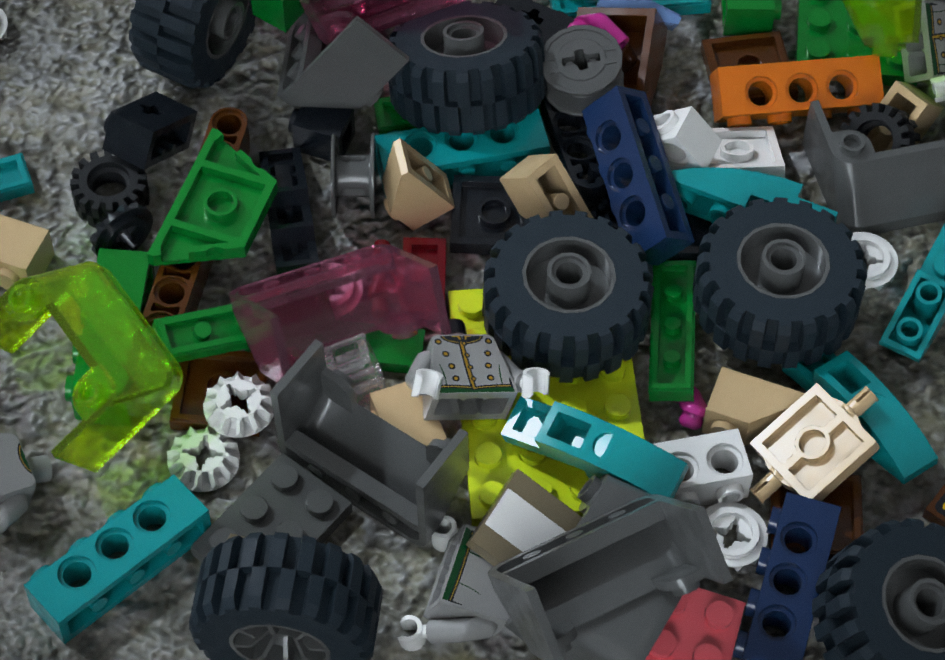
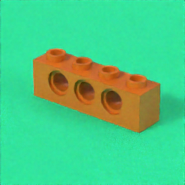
(730, 87)

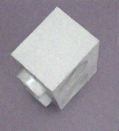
(686, 138)
(703, 456)

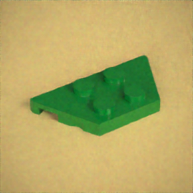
(215, 208)

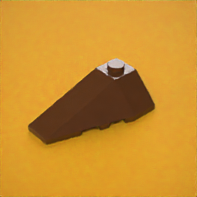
(646, 45)

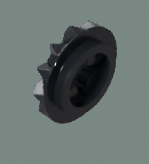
(132, 220)

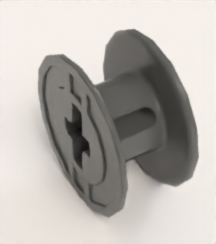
(581, 67)
(353, 175)

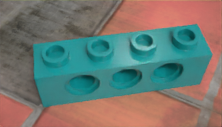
(471, 154)
(73, 609)

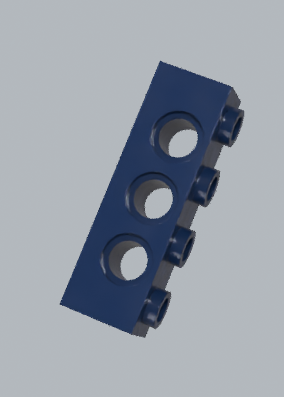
(637, 173)
(813, 527)

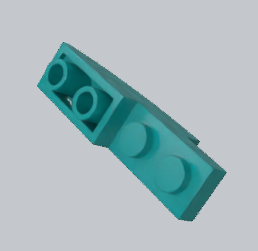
(714, 190)
(921, 308)
(902, 444)
(593, 446)

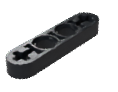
(574, 142)

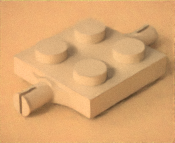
(814, 444)

